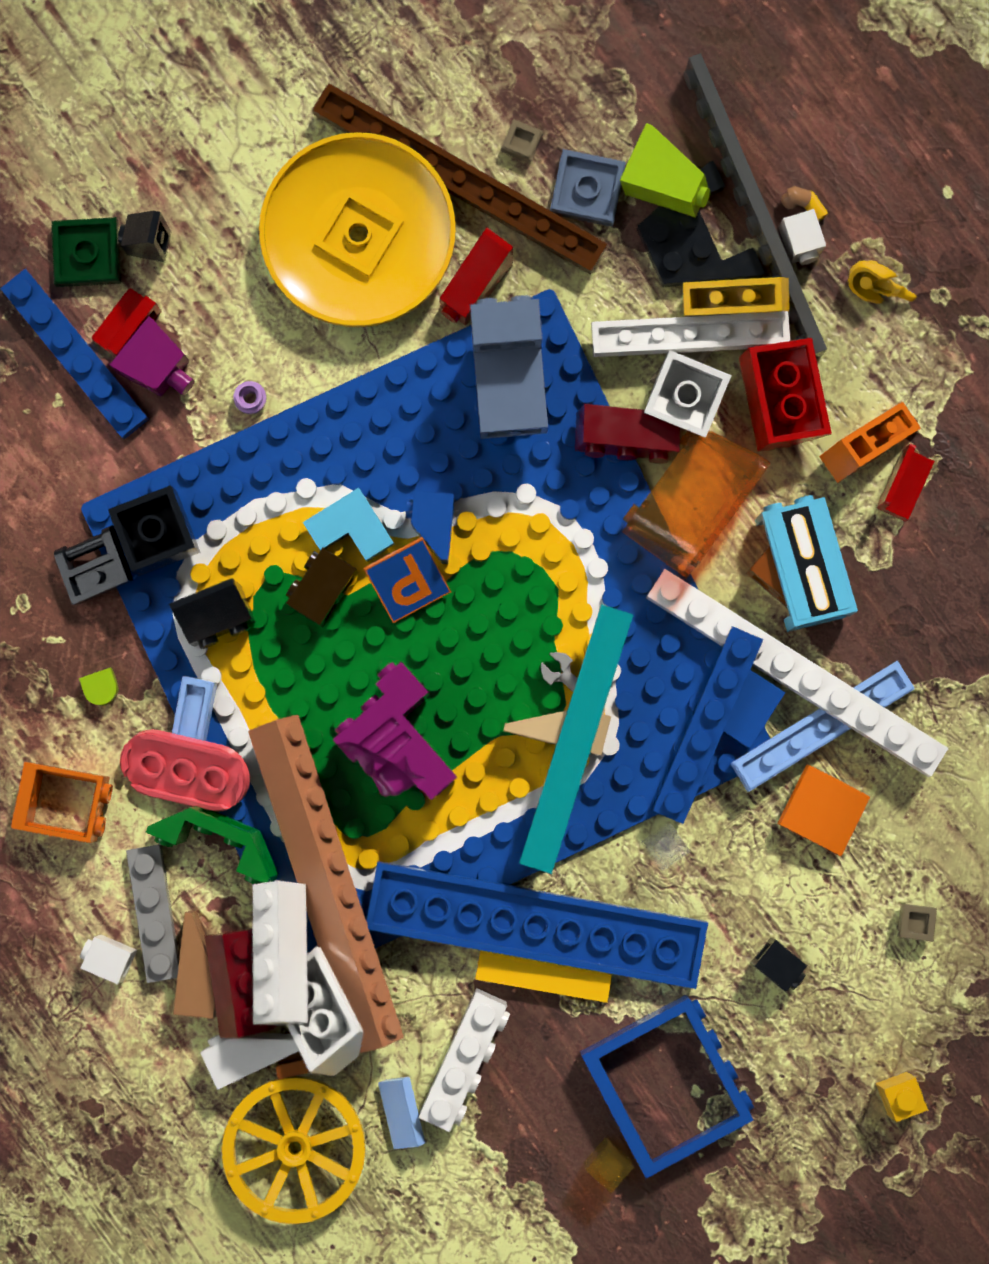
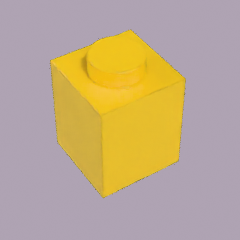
(901, 1096)

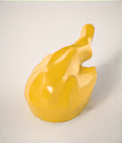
(870, 278)

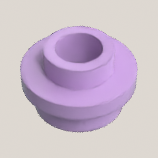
(246, 388)

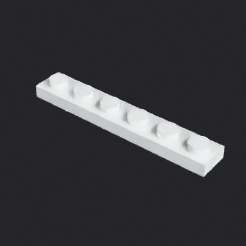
(688, 334)

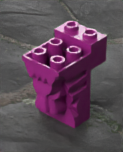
(388, 743)

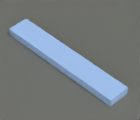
(815, 730)

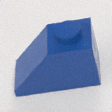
(432, 519)

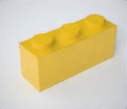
(736, 296)

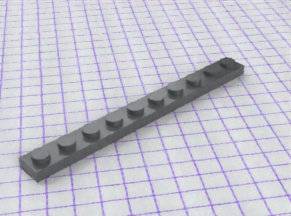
(749, 196)

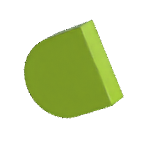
(100, 687)

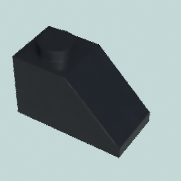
(145, 236)

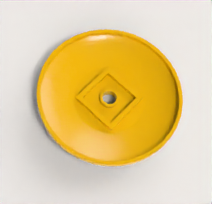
(347, 185)

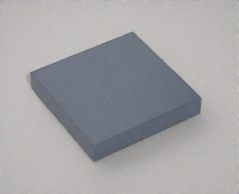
(587, 187)

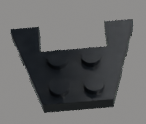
(684, 248)

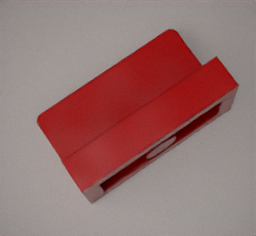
(125, 321)
(905, 483)

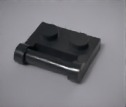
(97, 575)

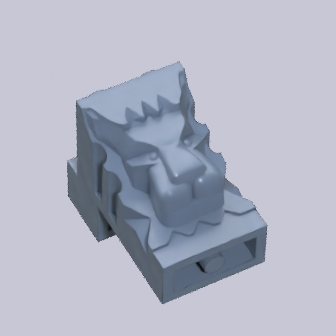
(509, 367)

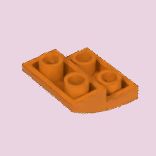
(823, 810)

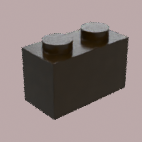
(321, 586)

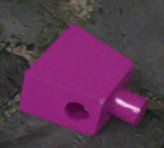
(153, 361)

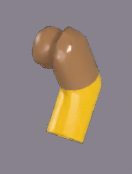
(804, 198)

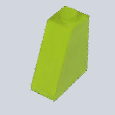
(664, 175)

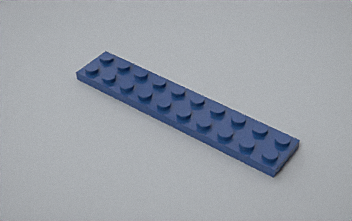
(536, 925)

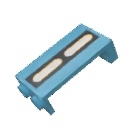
(808, 562)

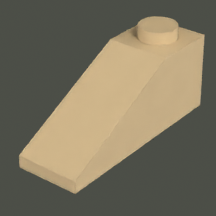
(548, 728)

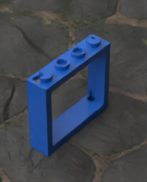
(724, 1070)

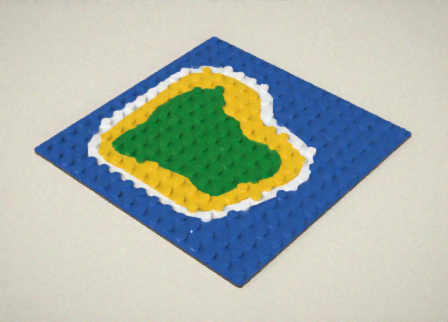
(526, 577)

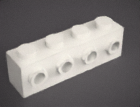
(279, 953)
(460, 1065)

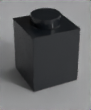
(779, 965)

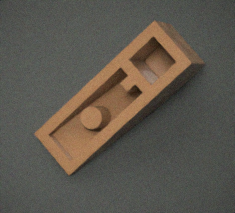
(194, 984)

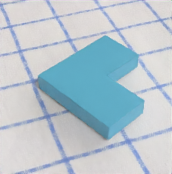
(351, 517)

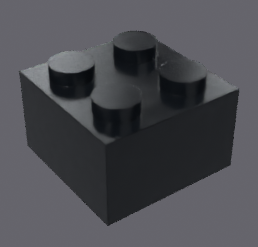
(154, 531)

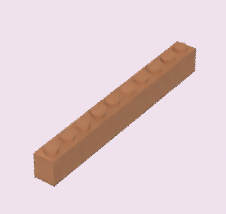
(321, 865)

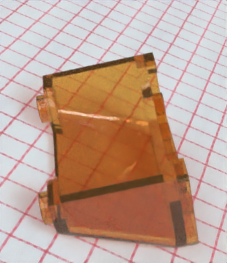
(694, 500)

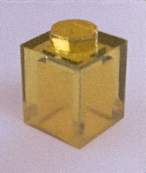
(608, 1165)

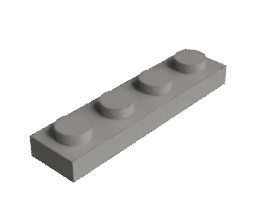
(153, 913)

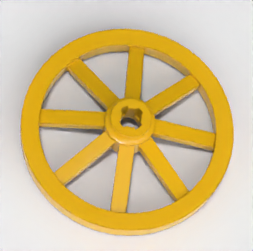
(266, 1207)

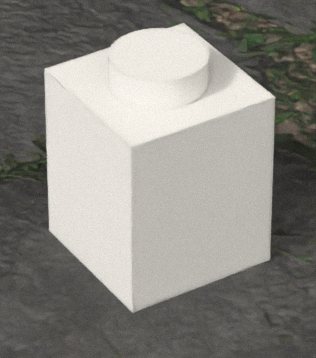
(802, 237)
(107, 958)

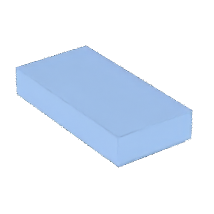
(194, 708)
(401, 1113)

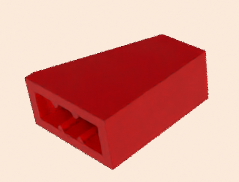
(477, 276)

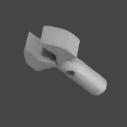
(566, 677)

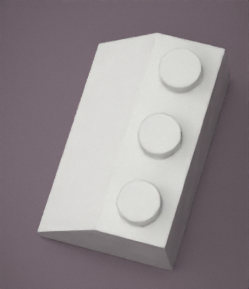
(332, 1031)

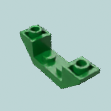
(255, 860)

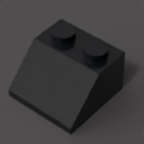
(213, 613)

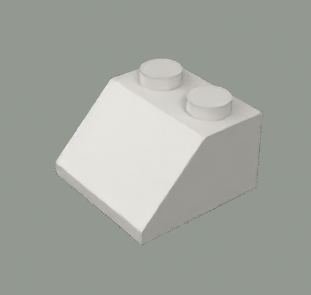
(687, 393)

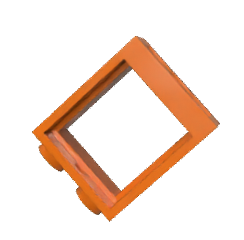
(28, 798)

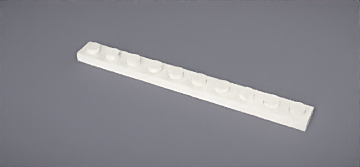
(801, 675)

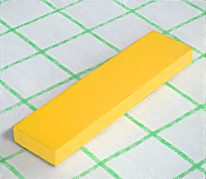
(543, 976)

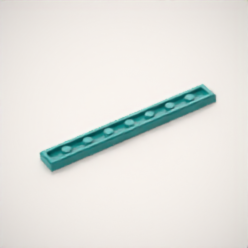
(576, 739)

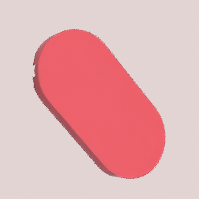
(185, 770)

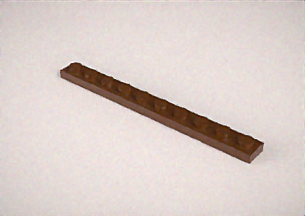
(469, 182)

